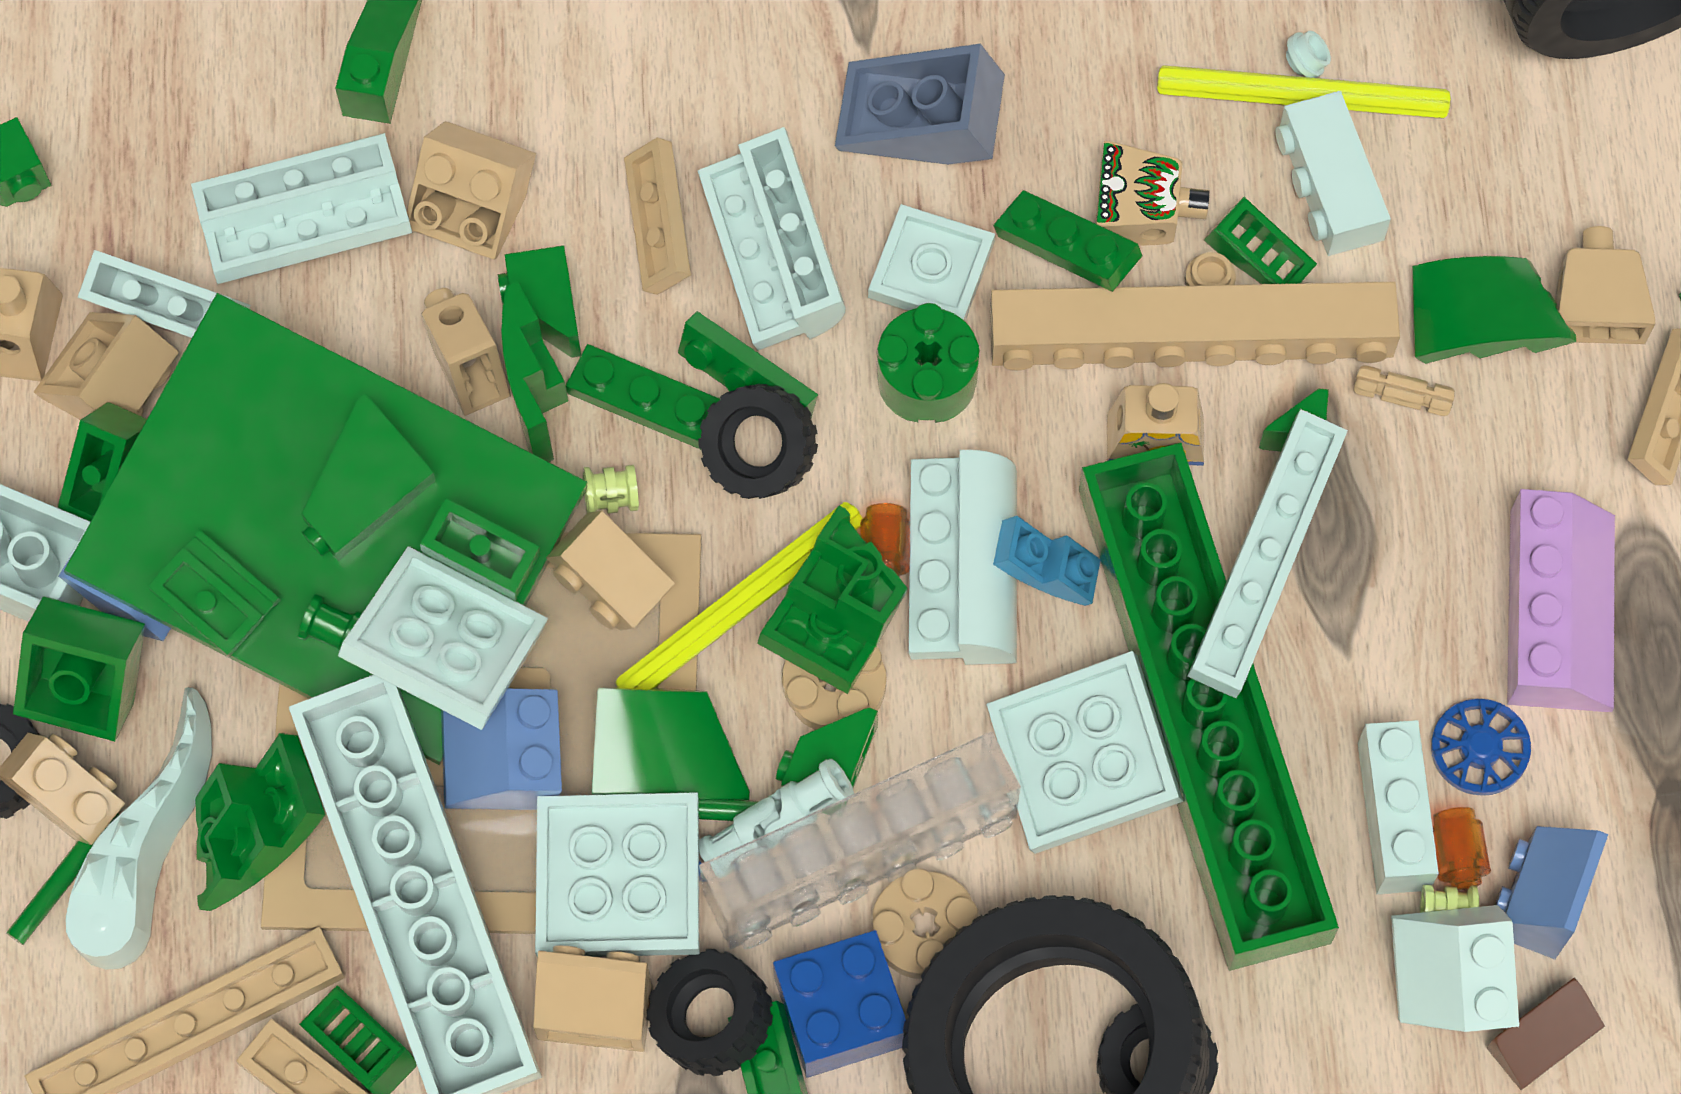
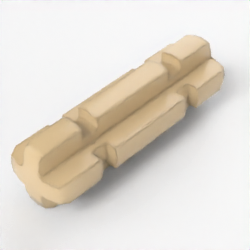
(1404, 390)

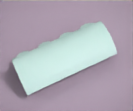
(301, 208)
(772, 241)
(955, 592)

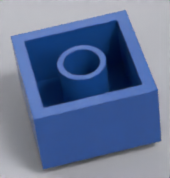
(840, 1003)

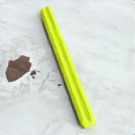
(1294, 89)
(726, 611)

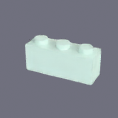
(1332, 174)
(146, 294)
(1397, 807)

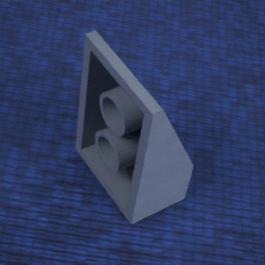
(923, 106)

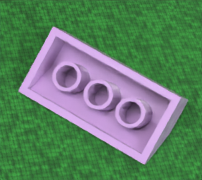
(1561, 603)

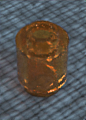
(889, 531)
(1460, 847)

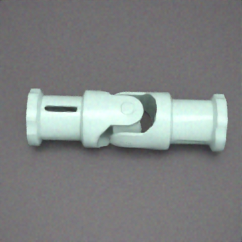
(780, 809)

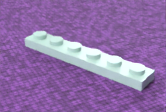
(1267, 554)

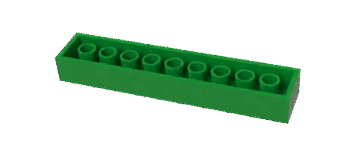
(1222, 748)

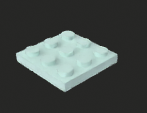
(443, 637)
(1085, 752)
(618, 873)

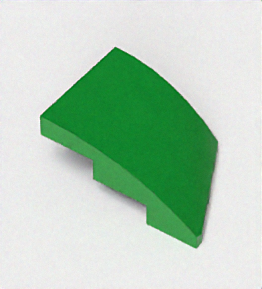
(1483, 308)
(530, 370)
(835, 606)
(663, 745)
(254, 819)

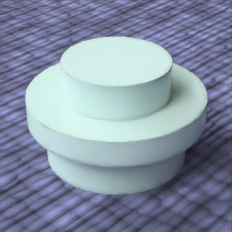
(1307, 54)

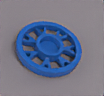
(1481, 746)

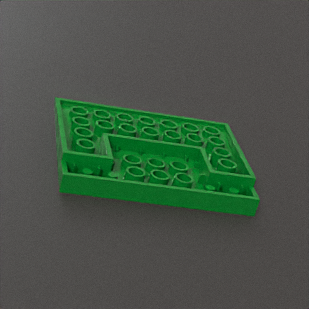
(238, 458)

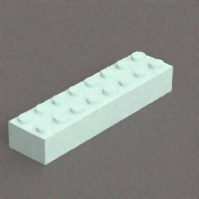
(414, 890)

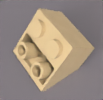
(468, 188)
(592, 999)

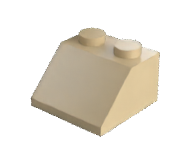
(107, 361)

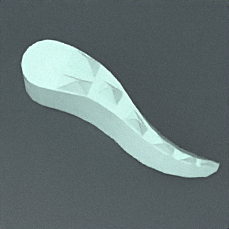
(118, 880)

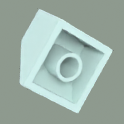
(1456, 969)

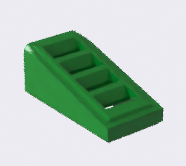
(1272, 237)
(383, 1066)

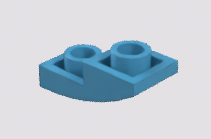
(1049, 565)

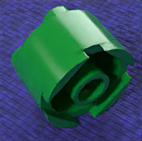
(948, 361)

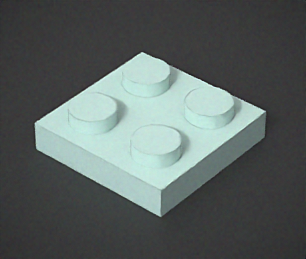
(931, 262)

